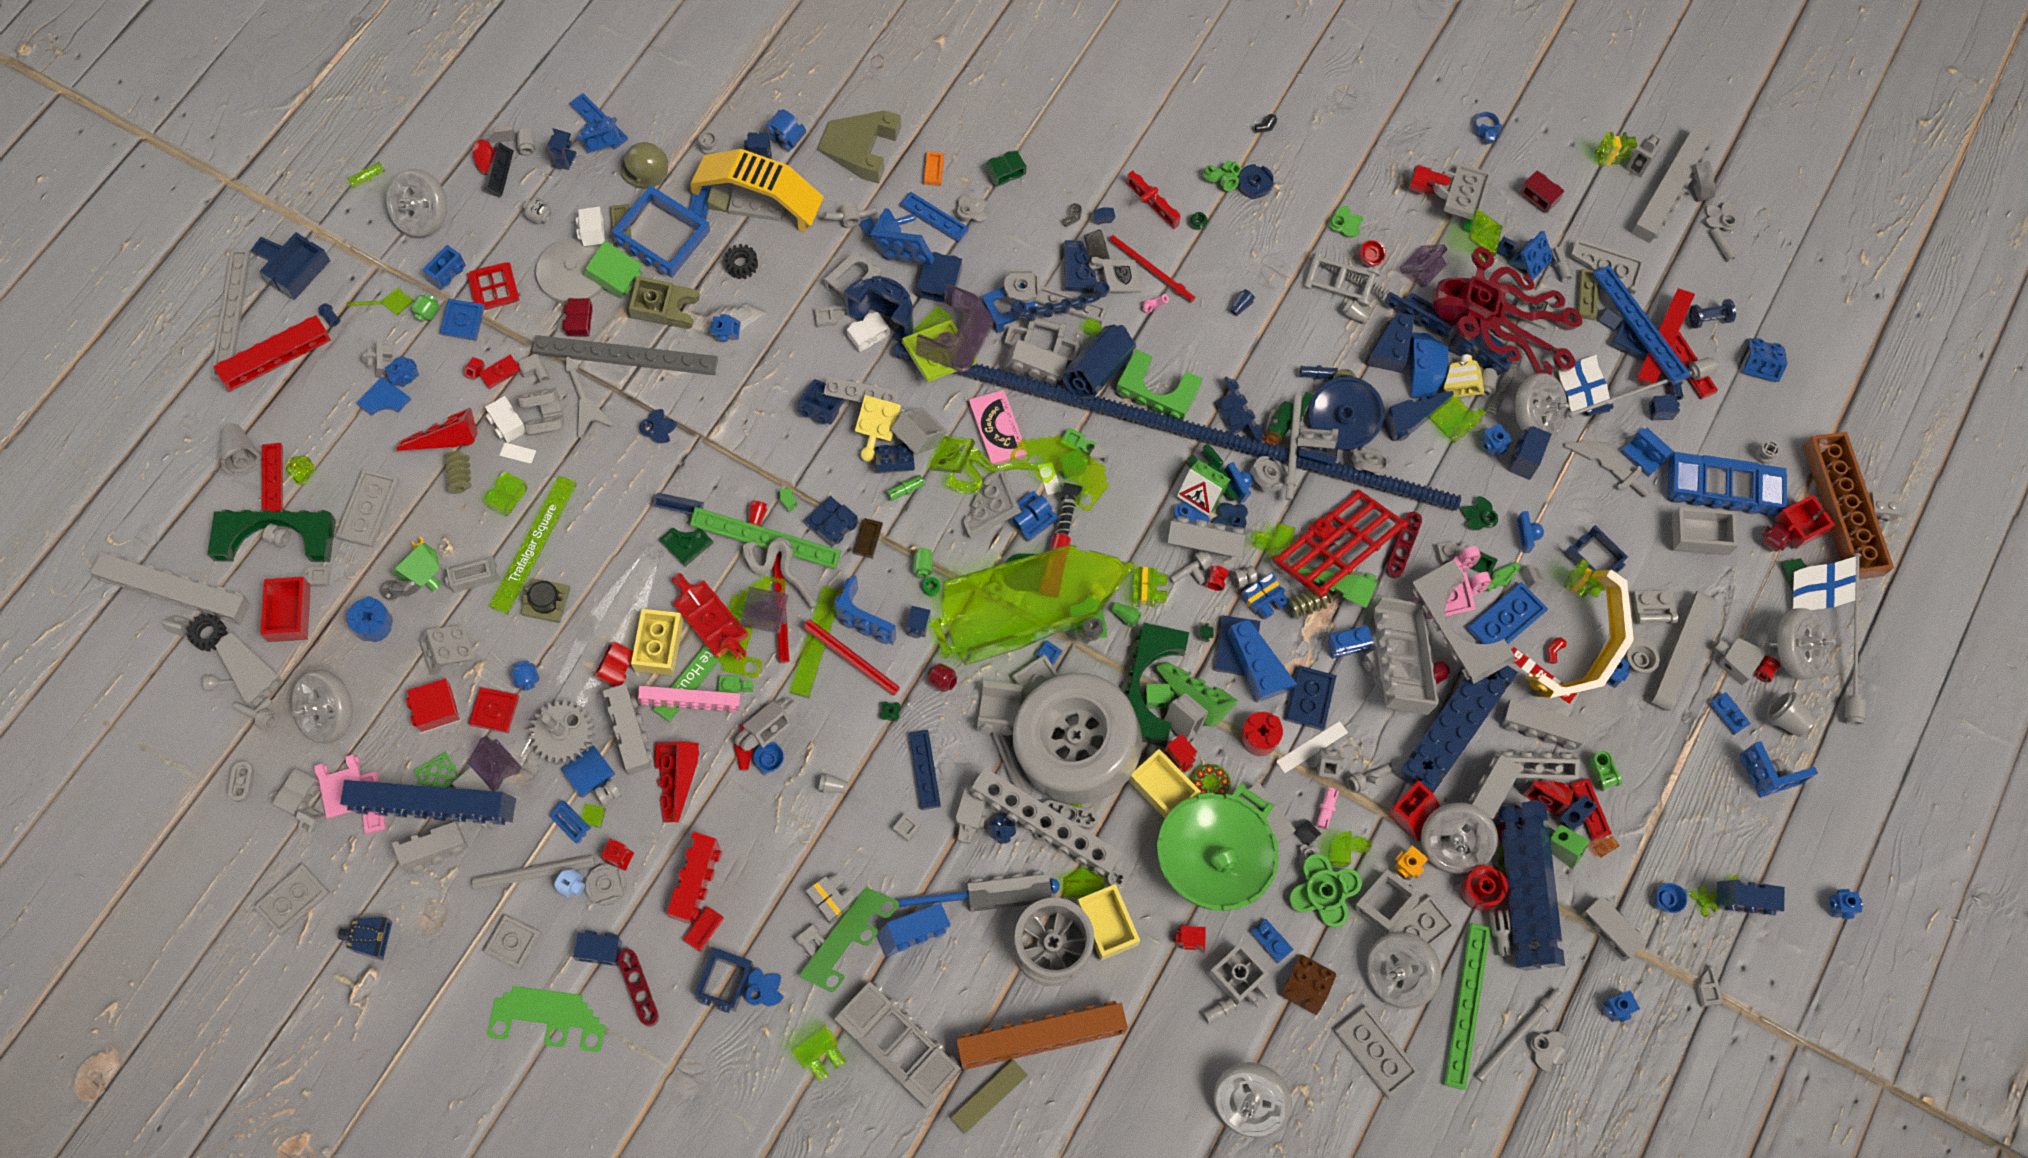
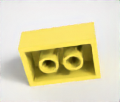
(657, 642)

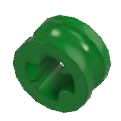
(936, 584)

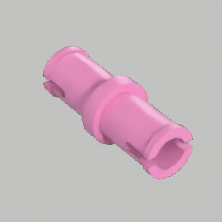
(1327, 808)

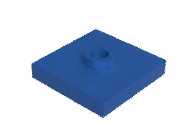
(462, 319)

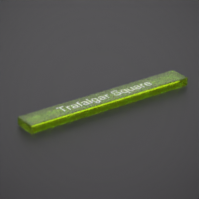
(533, 545)

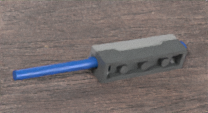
(996, 893)

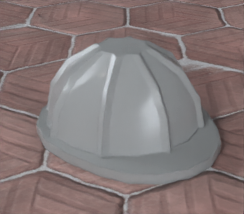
(1642, 656)

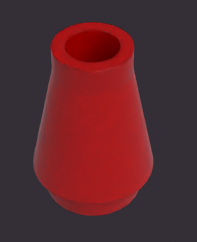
(757, 512)

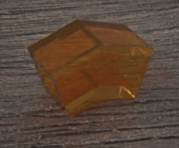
(1606, 846)

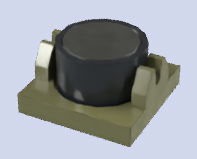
(545, 598)

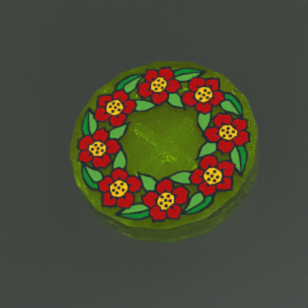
(1212, 779)

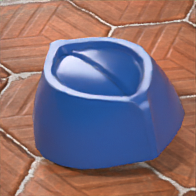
(769, 758)
(1671, 898)

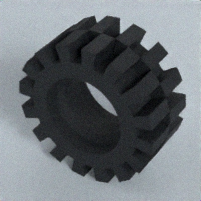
(741, 252)
(201, 623)

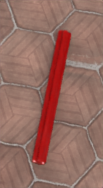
(782, 636)
(851, 657)

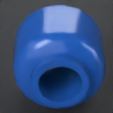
(524, 675)

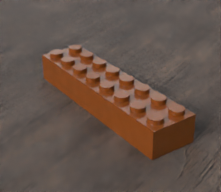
(1847, 503)
(1041, 1036)

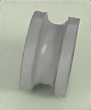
(1117, 873)

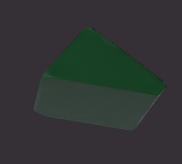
(1485, 563)

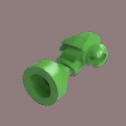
(1228, 181)

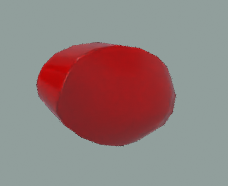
(482, 155)

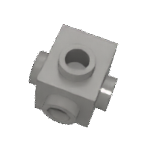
(1329, 762)

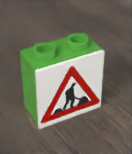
(1203, 487)

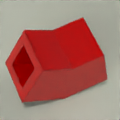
(473, 368)

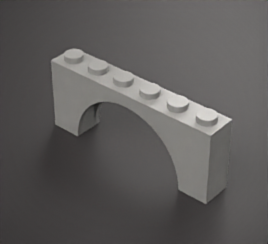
(1476, 659)

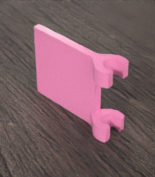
(332, 785)

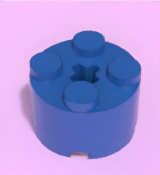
(785, 129)
(369, 619)

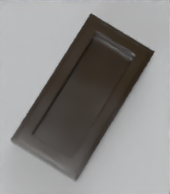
(868, 538)

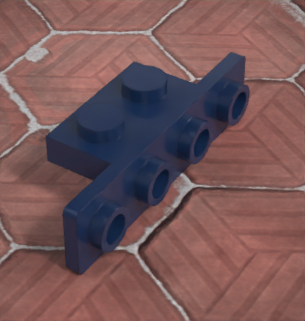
(1421, 309)
(1236, 411)

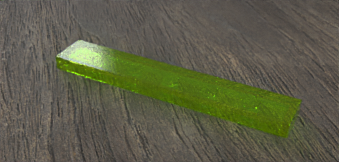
(814, 648)

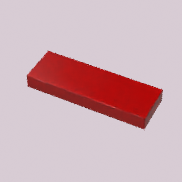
(1596, 823)

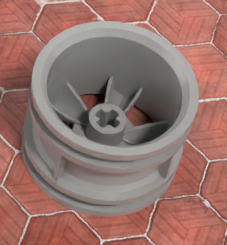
(1067, 913)

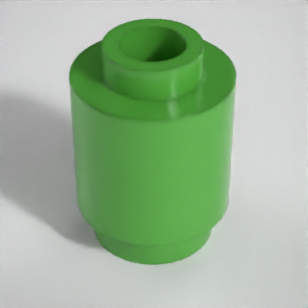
(923, 562)

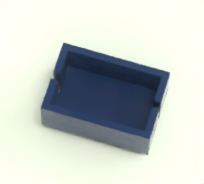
(295, 265)

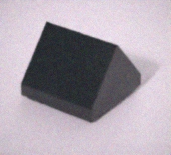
(1307, 833)

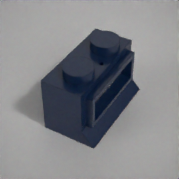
(557, 145)

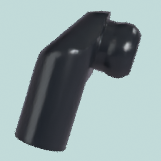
(1268, 125)

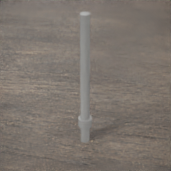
(1290, 480)
(1544, 1006)

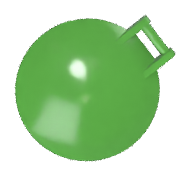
(1207, 825)

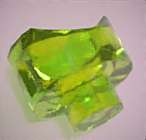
(300, 469)

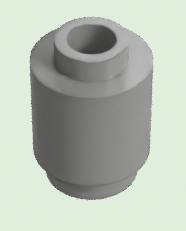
(526, 141)
(1489, 381)

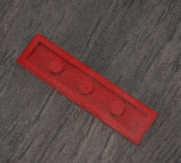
(1703, 387)
(272, 477)

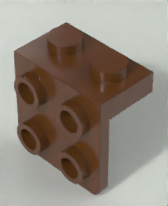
(1308, 984)

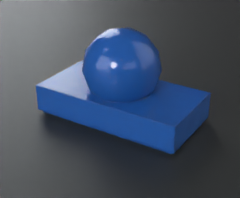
(1239, 482)
(1528, 531)

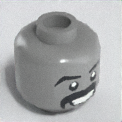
(537, 210)

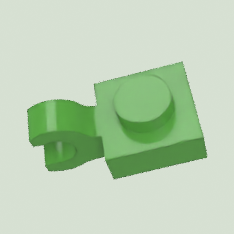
(732, 684)

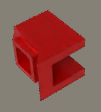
(617, 854)
(1191, 938)

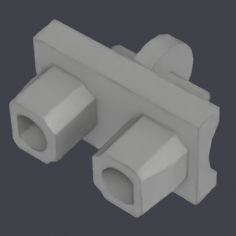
(381, 351)

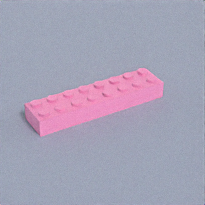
(688, 698)

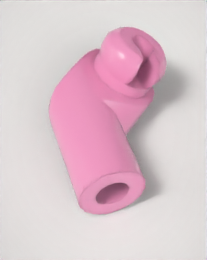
(1154, 303)

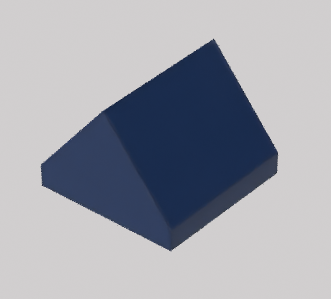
(1507, 247)
(1610, 319)

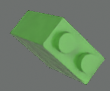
(613, 270)

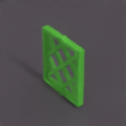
(432, 762)

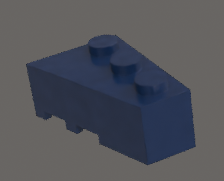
(1480, 352)

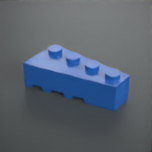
(1261, 666)

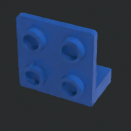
(1765, 360)

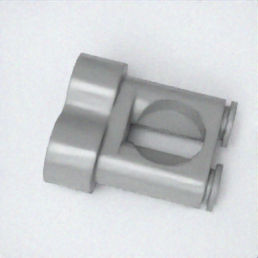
(807, 936)

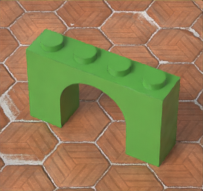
(1174, 404)

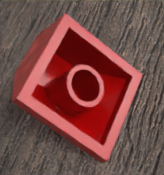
(1552, 793)

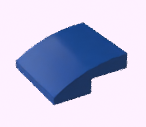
(588, 771)

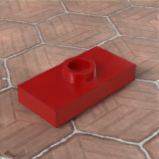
(499, 371)

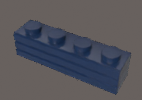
(676, 503)

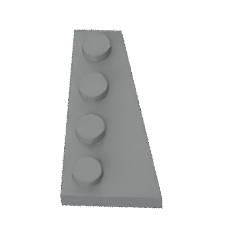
(1595, 257)

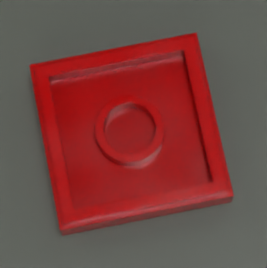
(494, 710)

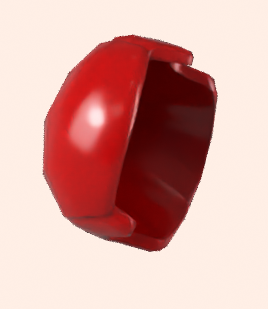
(1372, 253)

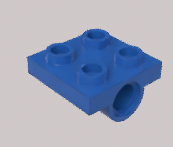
(1034, 517)

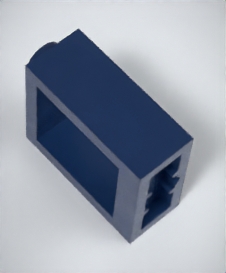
(730, 959)

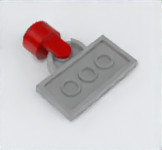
(1463, 189)

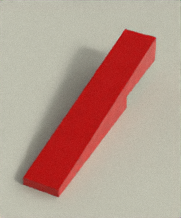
(1669, 330)

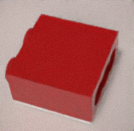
(432, 705)

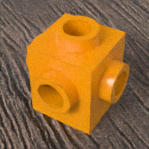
(1410, 863)

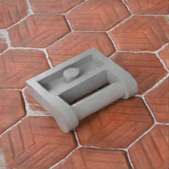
(1317, 437)
(1655, 601)

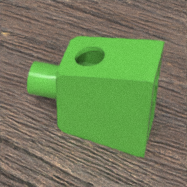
(1567, 845)

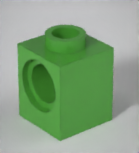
(1158, 696)

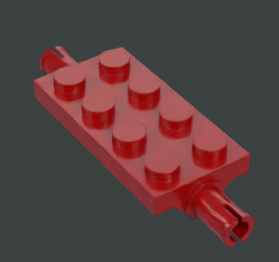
(710, 618)

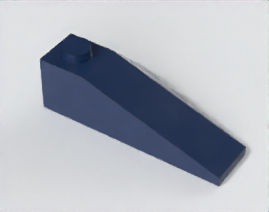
(1409, 415)

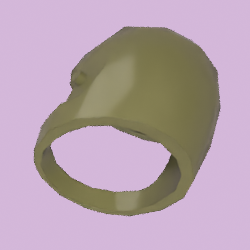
(646, 163)

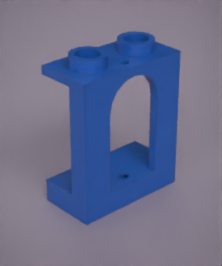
(1003, 319)

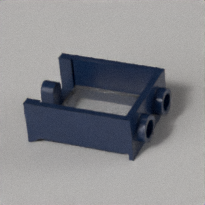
(1598, 551)

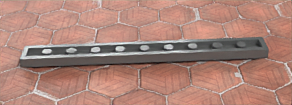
(625, 355)

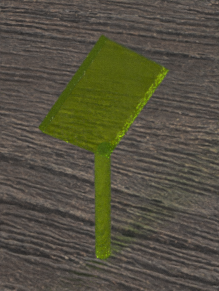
(395, 301)

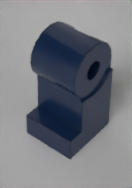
(1578, 813)

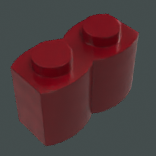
(578, 317)

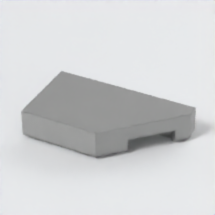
(501, 134)
(1709, 989)

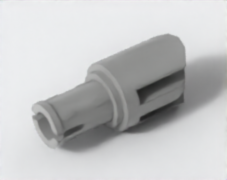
(1502, 935)

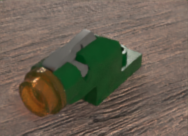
(1281, 420)

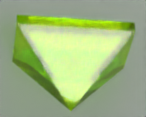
(1082, 883)

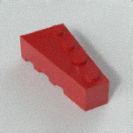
(694, 878)

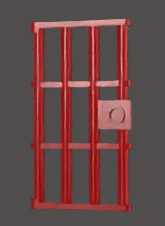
(1327, 533)

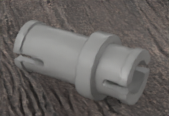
(1217, 1012)

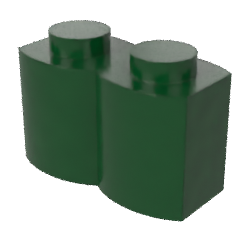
(1005, 168)

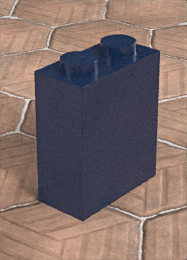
(936, 276)

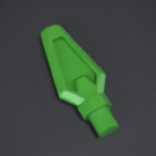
(1503, 575)

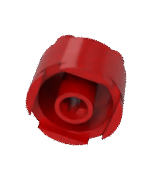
(1252, 729)
(1485, 877)

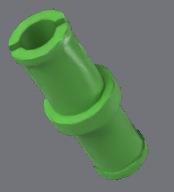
(905, 487)

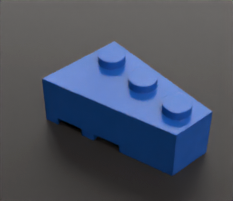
(913, 929)

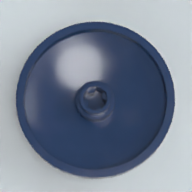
(1351, 408)

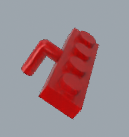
(1150, 196)

